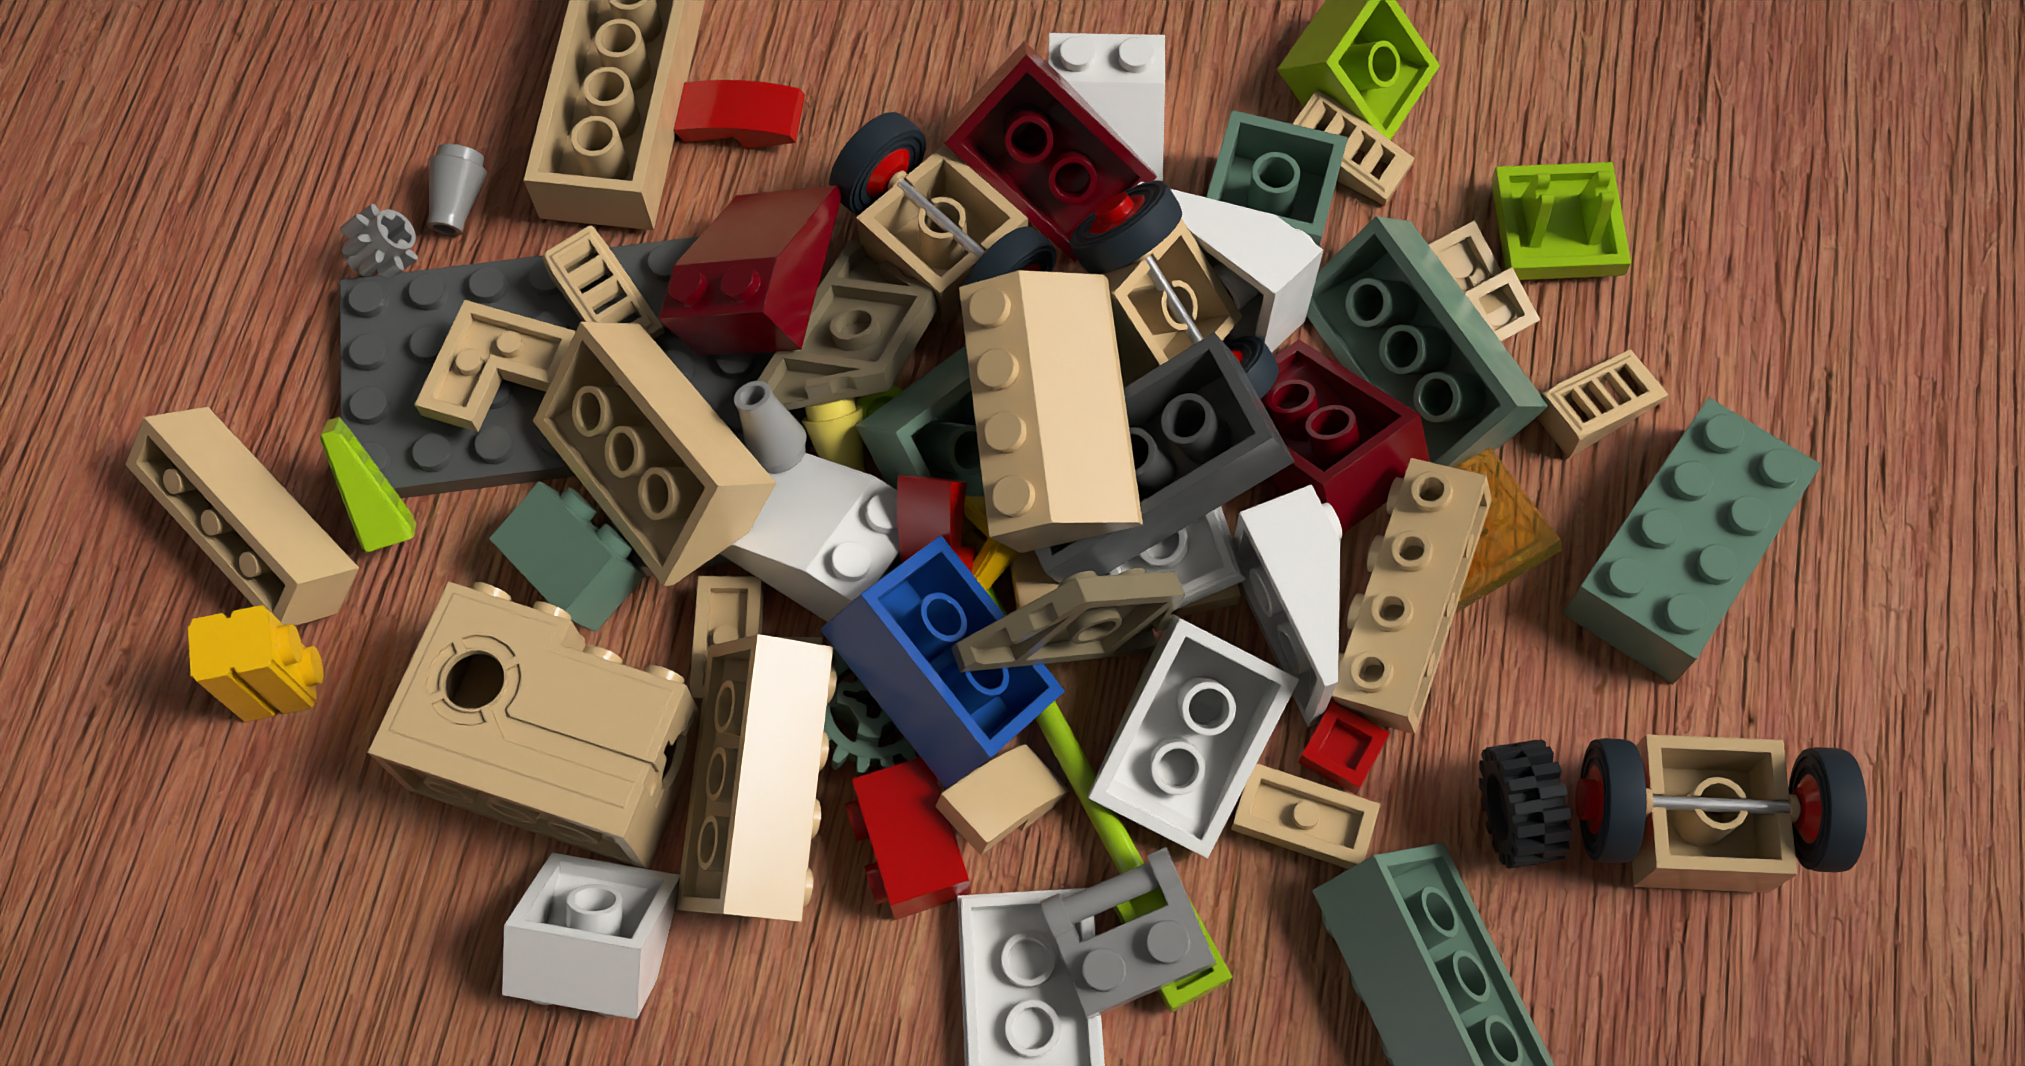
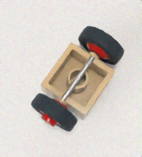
(933, 214)
(1161, 285)
(1719, 811)

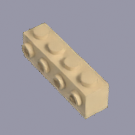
(241, 516)
(1411, 593)

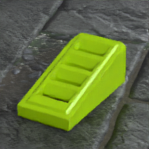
(370, 500)

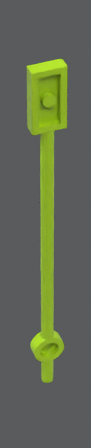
(1103, 819)

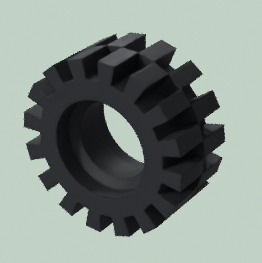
(1525, 803)

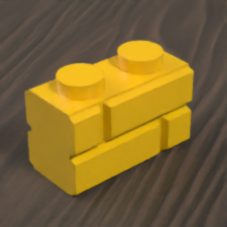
(254, 663)

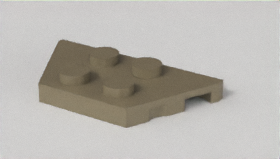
(856, 335)
(1077, 622)

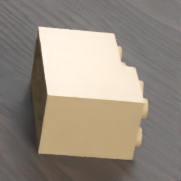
(538, 727)

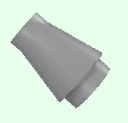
(454, 183)
(769, 428)

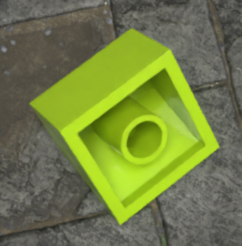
(1362, 58)

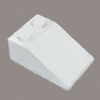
(1121, 81)
(1259, 262)
(822, 535)
(1293, 589)
(1191, 736)

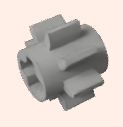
(378, 242)

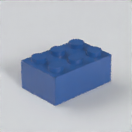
(900, 649)

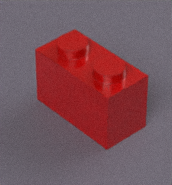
(910, 838)

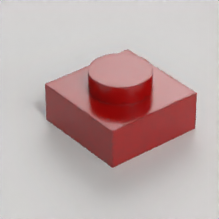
(1343, 747)

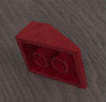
(1043, 146)
(753, 273)
(1341, 433)

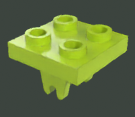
(1560, 220)

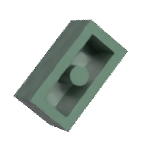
(568, 554)

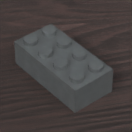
(1194, 447)

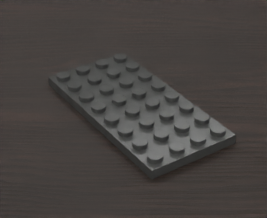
(400, 323)

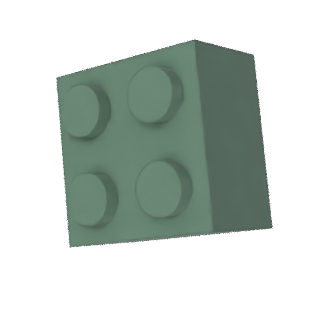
(1278, 170)

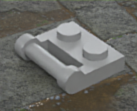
(1135, 955)

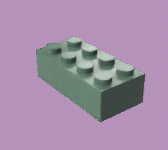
(1692, 541)

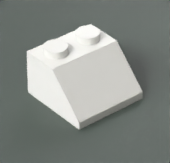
(589, 935)

